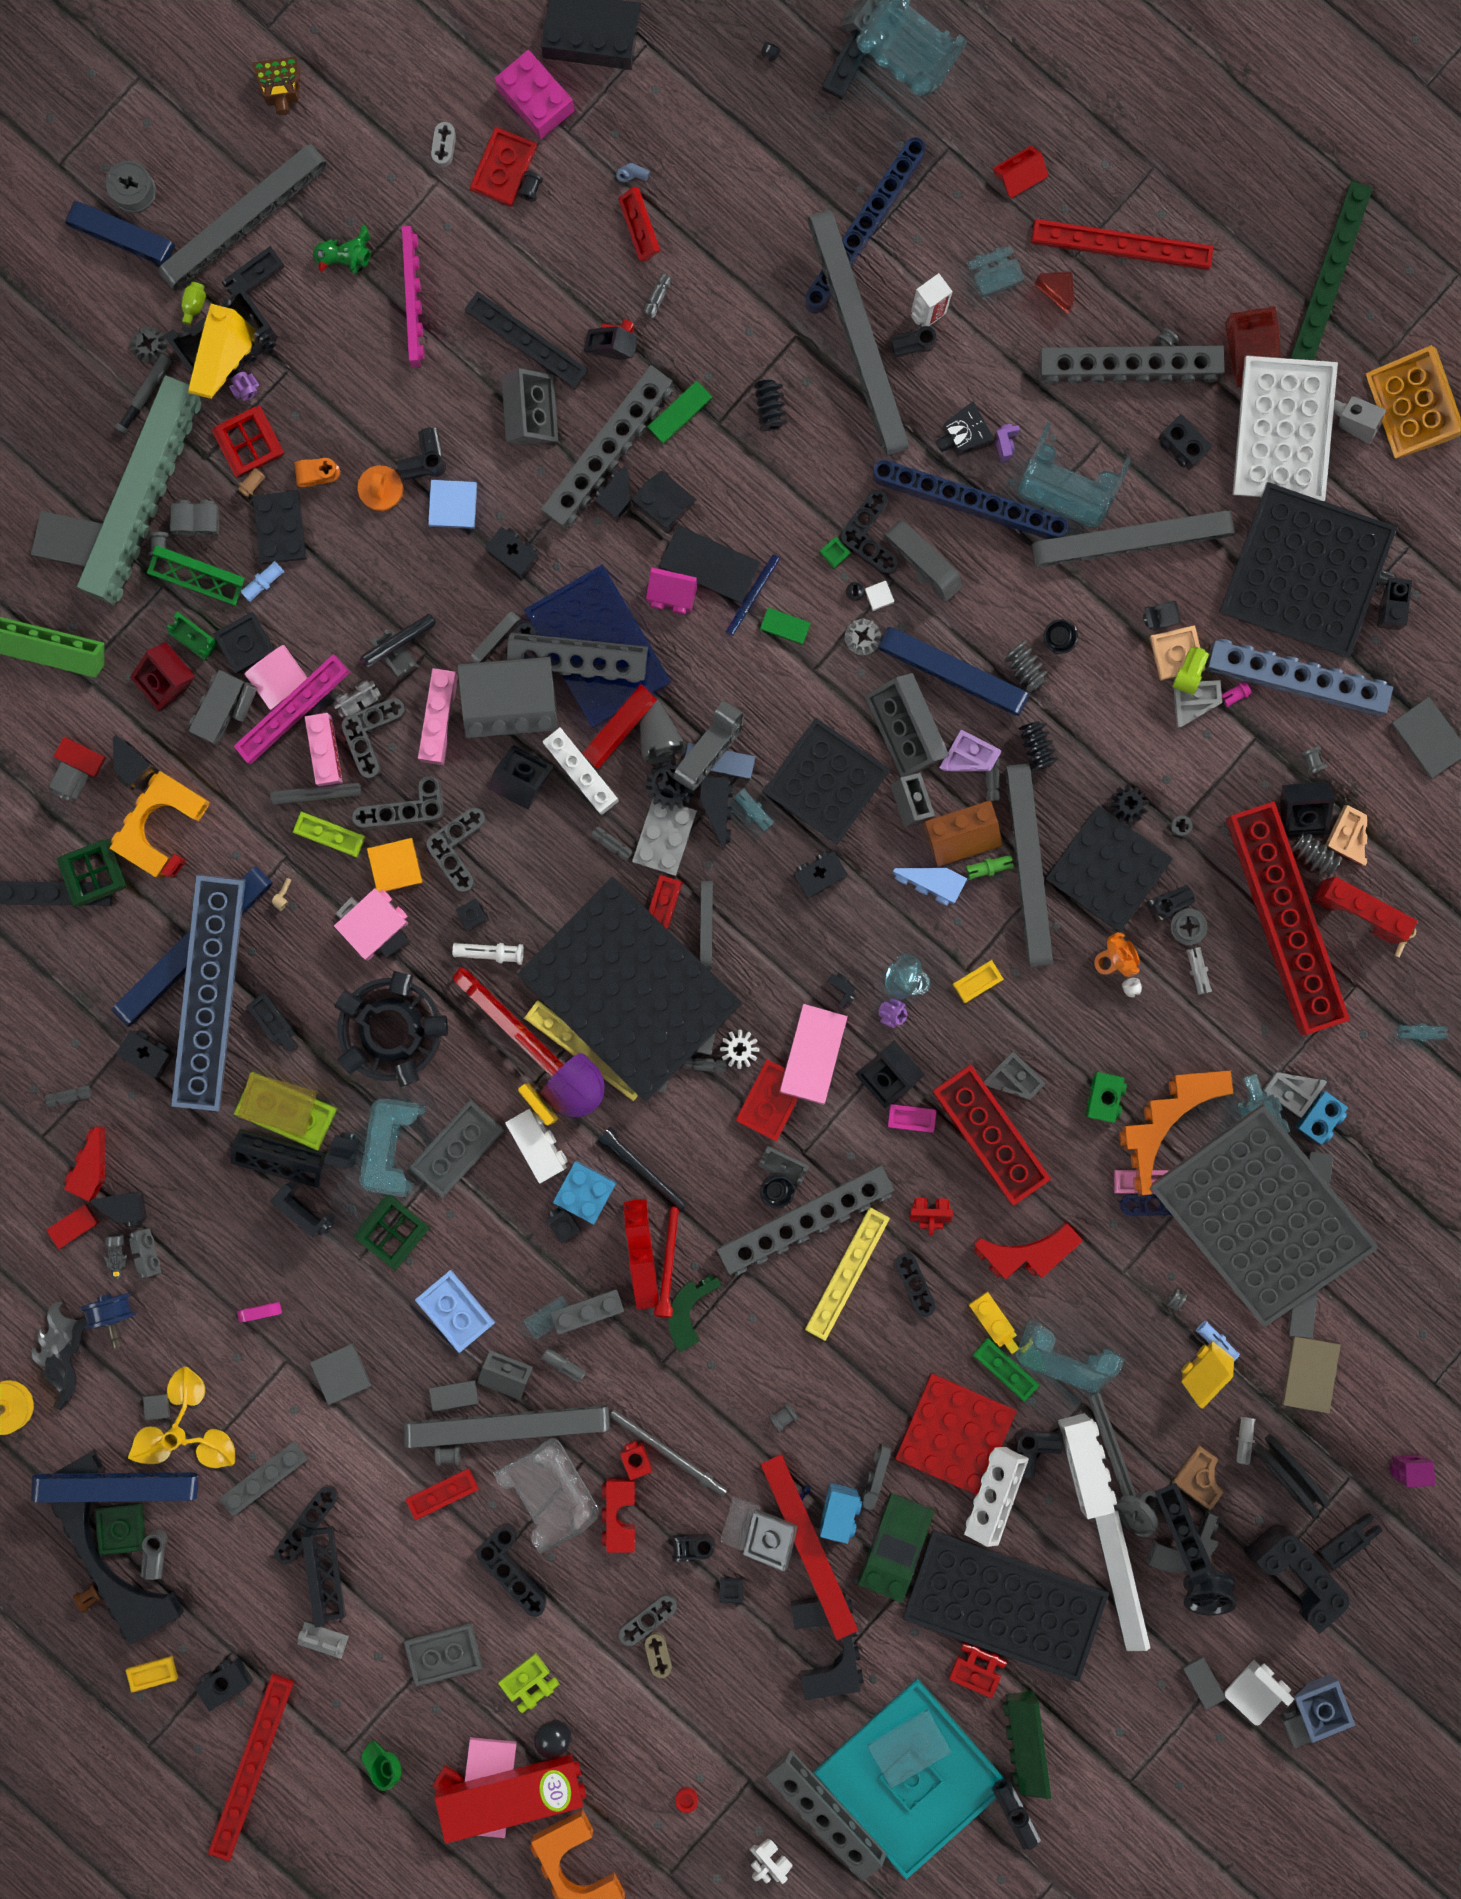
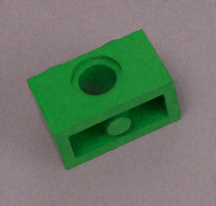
(1095, 1107)

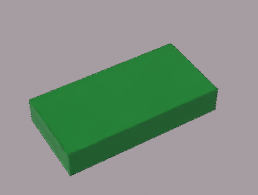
(785, 626)

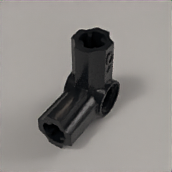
(419, 465)
(1166, 905)
(1041, 1442)

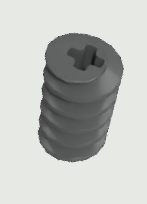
(1026, 667)
(1315, 855)

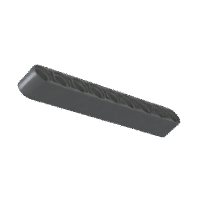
(242, 217)
(1133, 539)
(1028, 865)
(506, 1426)

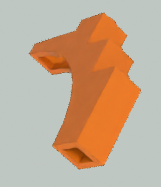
(1162, 1114)

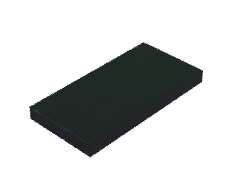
(712, 564)

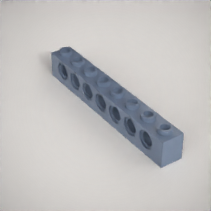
(1379, 691)

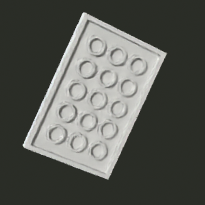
(1285, 425)

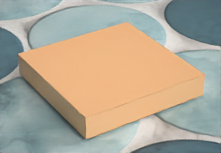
(1171, 650)

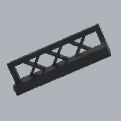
(278, 1153)
(315, 1579)

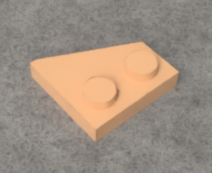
(1349, 835)

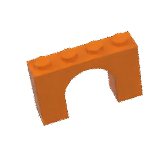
(554, 1843)

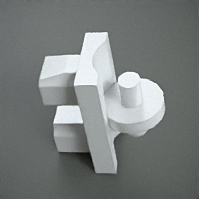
(776, 1870)

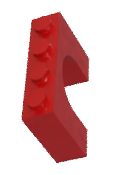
(1387, 921)

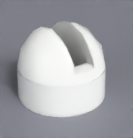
(1131, 987)

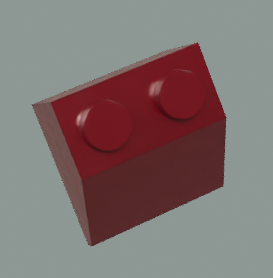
(161, 676)

